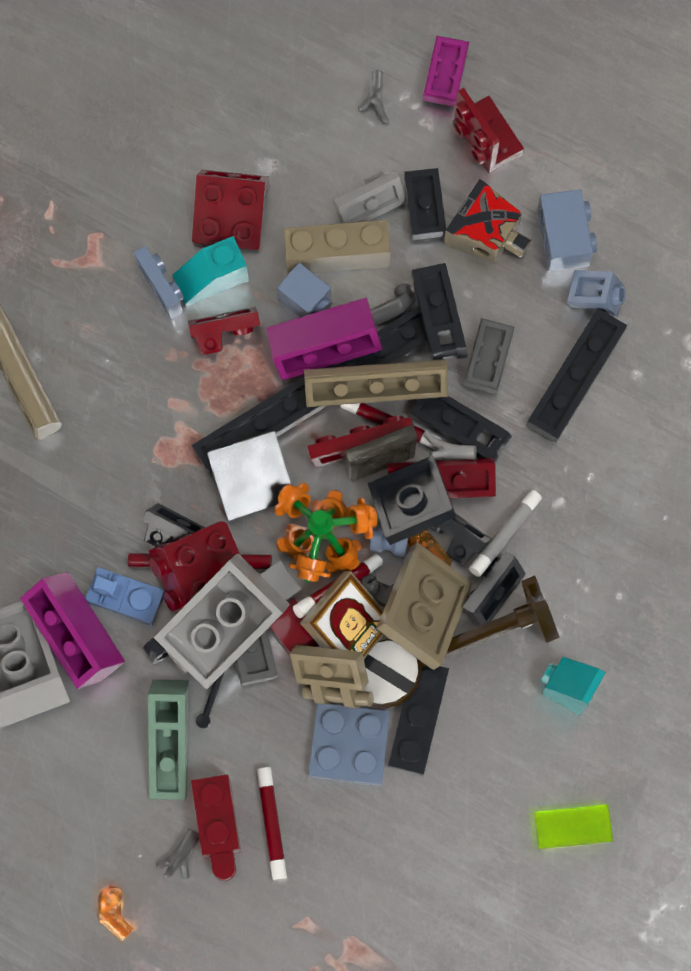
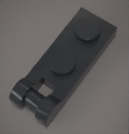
(439, 311)
(460, 425)

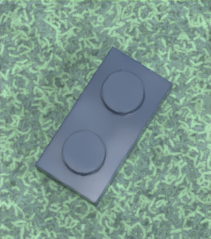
(153, 269)

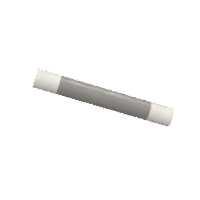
(505, 533)

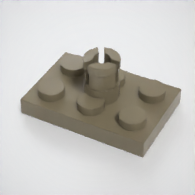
(424, 606)

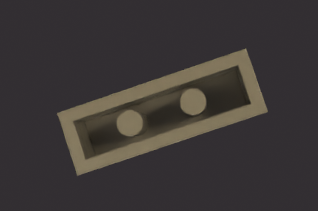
(338, 246)

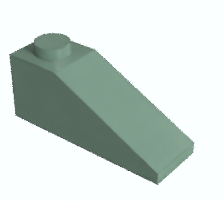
(168, 738)

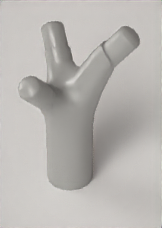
(450, 451)

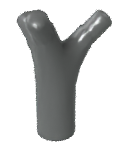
(375, 95)
(180, 856)

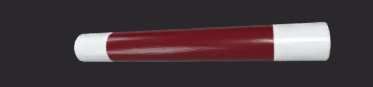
(378, 416)
(363, 569)
(271, 823)

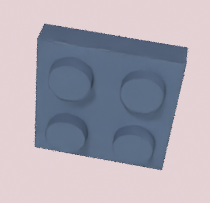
(349, 744)

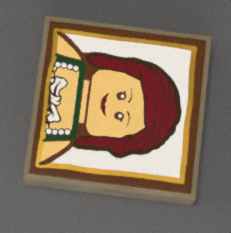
(345, 617)

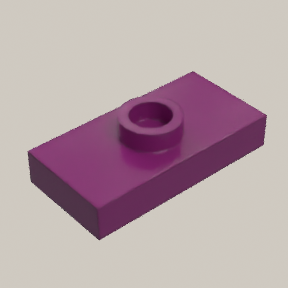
(445, 70)

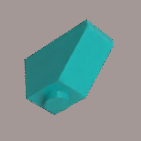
(211, 271)
(571, 683)

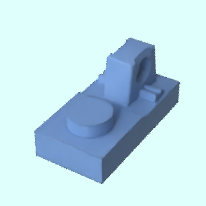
(125, 596)

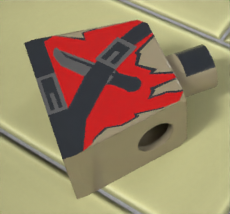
(486, 226)

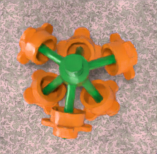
(322, 521)

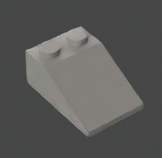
(222, 621)
(27, 668)

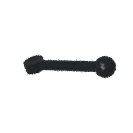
(203, 720)

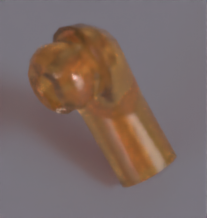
(429, 542)
(110, 912)

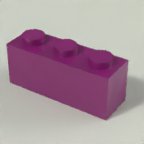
(324, 338)
(72, 630)

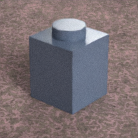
(304, 292)

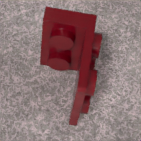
(486, 131)
(228, 207)

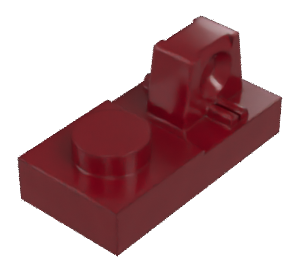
(209, 329)

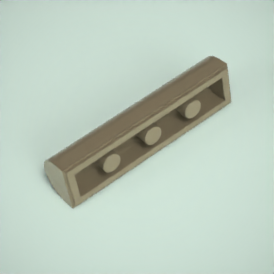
(25, 383)
(376, 383)

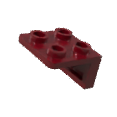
(192, 562)

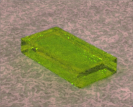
(573, 827)

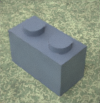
(566, 230)

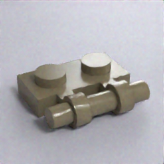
(332, 676)

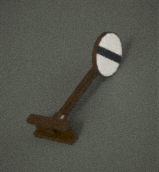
(397, 673)

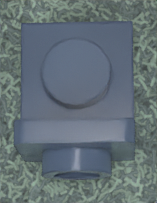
(596, 291)

